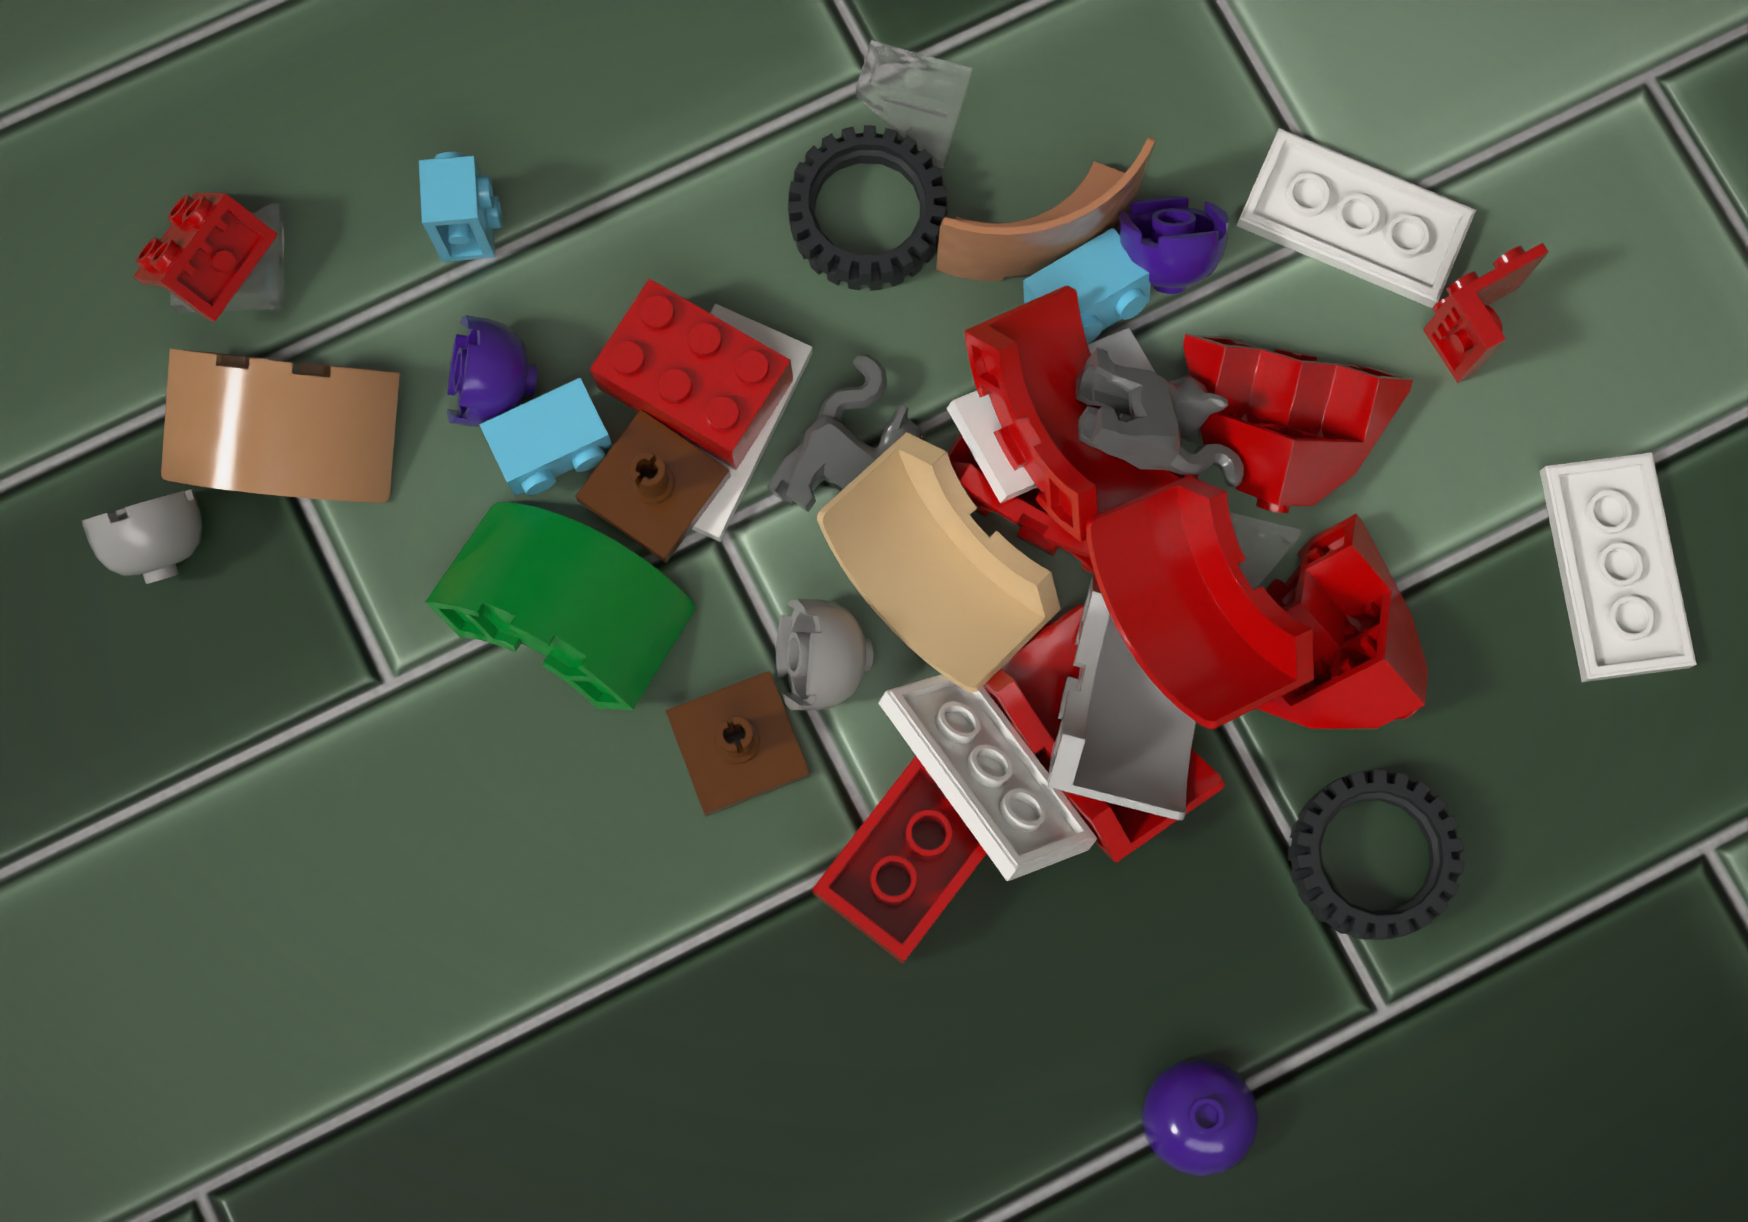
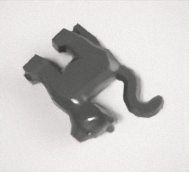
(1148, 416)
(830, 449)

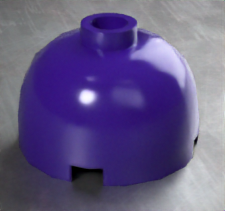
(1174, 241)
(488, 372)
(1199, 1117)

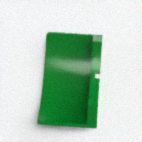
(569, 596)

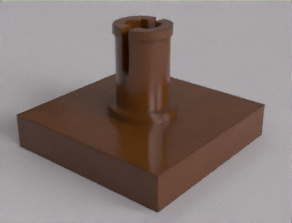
(653, 486)
(737, 743)

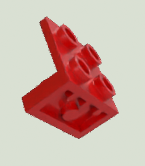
(205, 252)
(1464, 325)

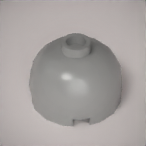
(147, 536)
(821, 653)

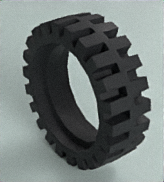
(867, 149)
(1435, 825)

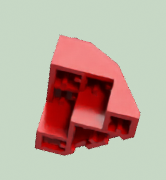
(1291, 418)
(1362, 632)

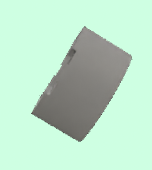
(1117, 728)

